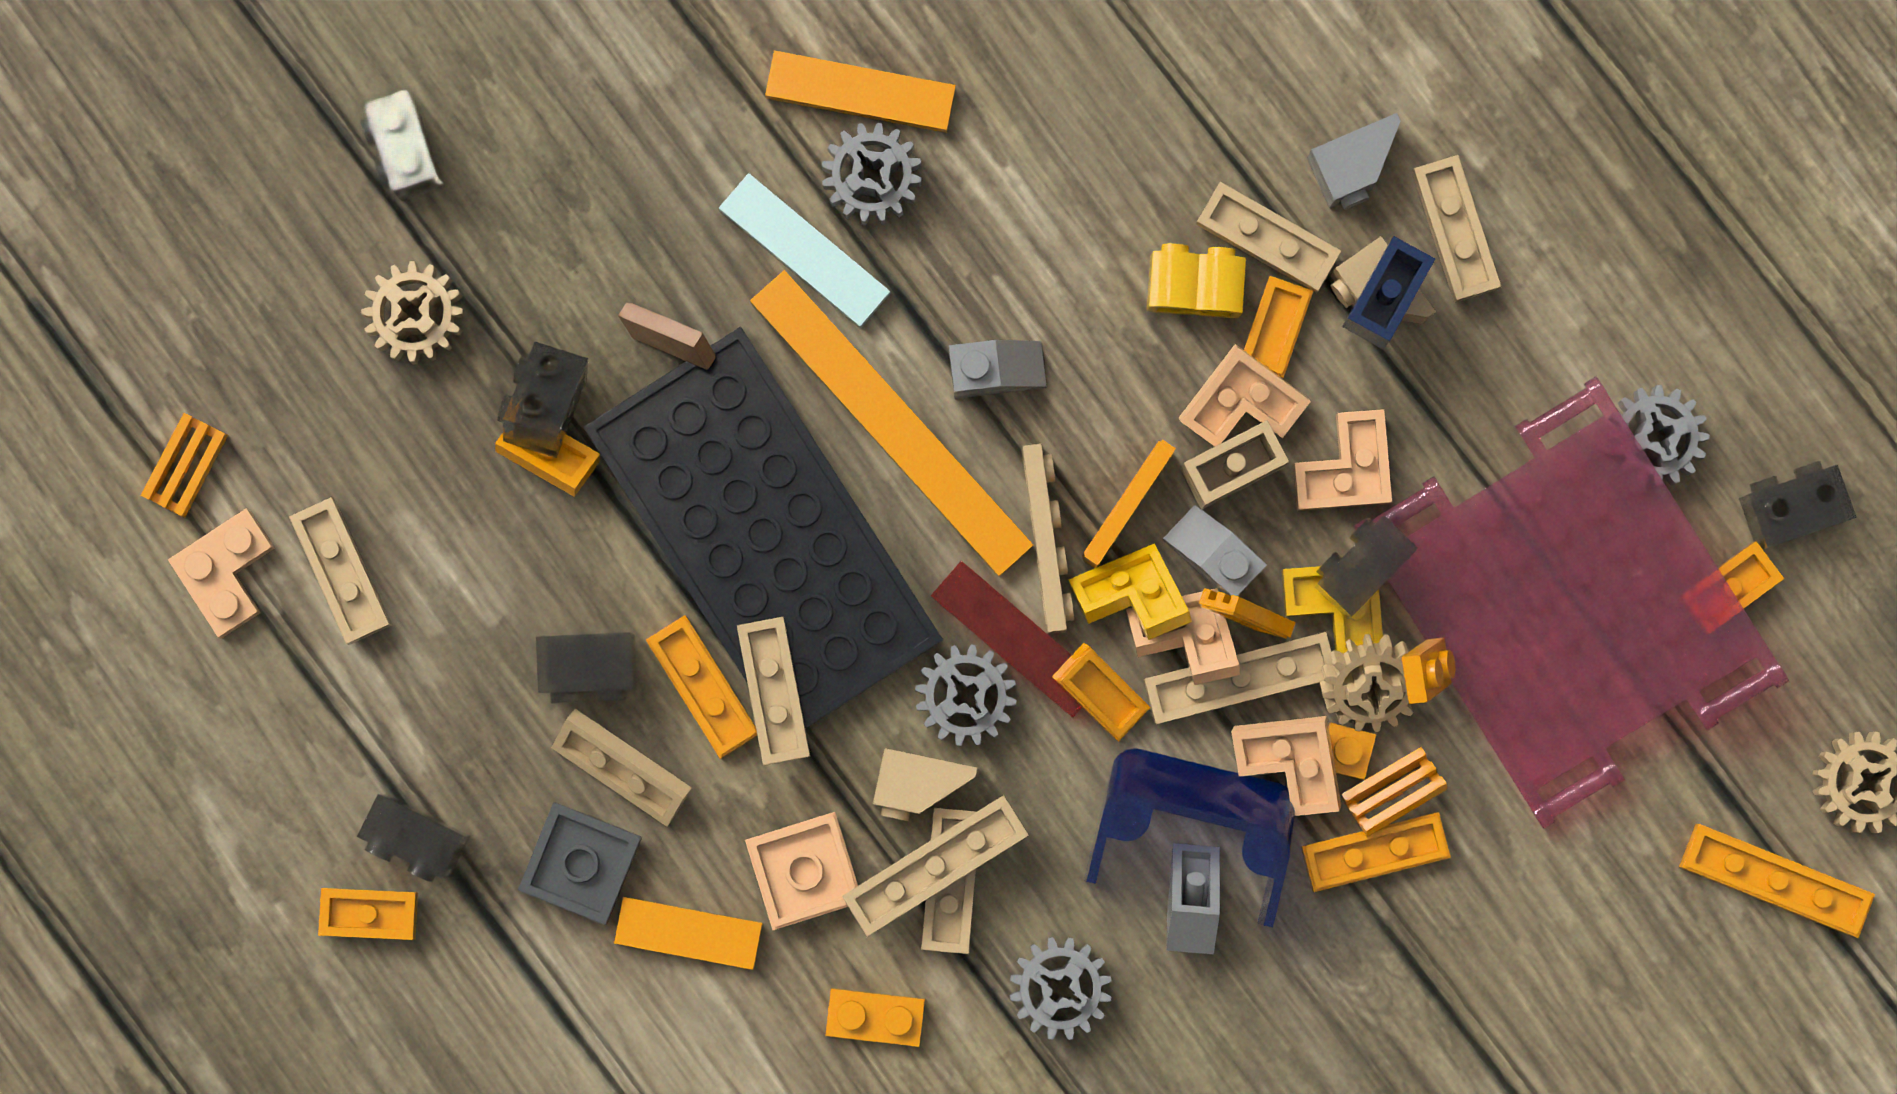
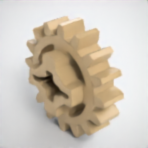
(427, 299)
(1349, 681)
(1852, 769)

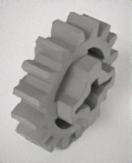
(888, 161)
(1651, 419)
(983, 682)
(1048, 1006)

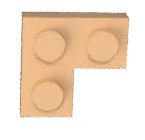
(1239, 387)
(1358, 475)
(211, 567)
(1205, 642)
(1301, 751)

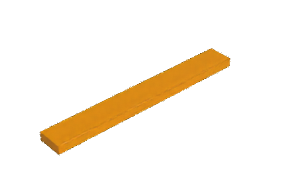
(891, 423)

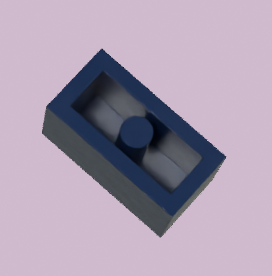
(1388, 292)

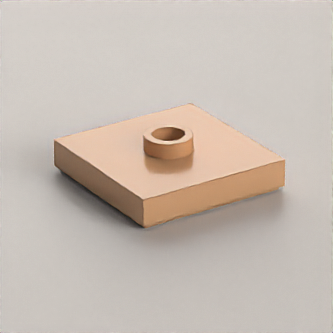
(802, 870)

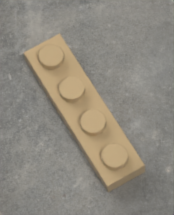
(1045, 518)
(1261, 675)
(935, 865)

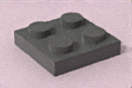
(580, 863)

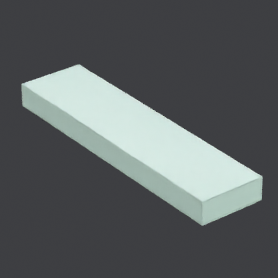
(804, 250)

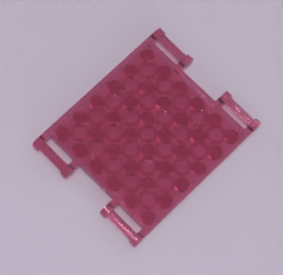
(1575, 603)

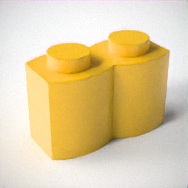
(1196, 282)

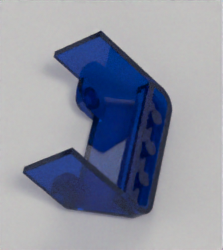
(1160, 782)

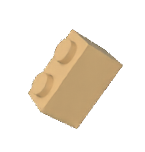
(1234, 465)

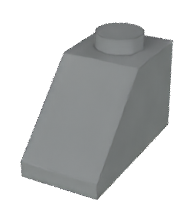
(1353, 162)
(996, 367)
(1214, 552)
(1193, 899)

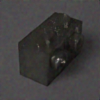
(403, 144)
(544, 399)
(1798, 506)
(1364, 569)
(586, 665)
(412, 836)

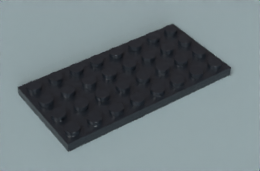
(762, 524)

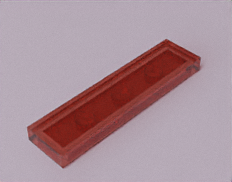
(1006, 632)

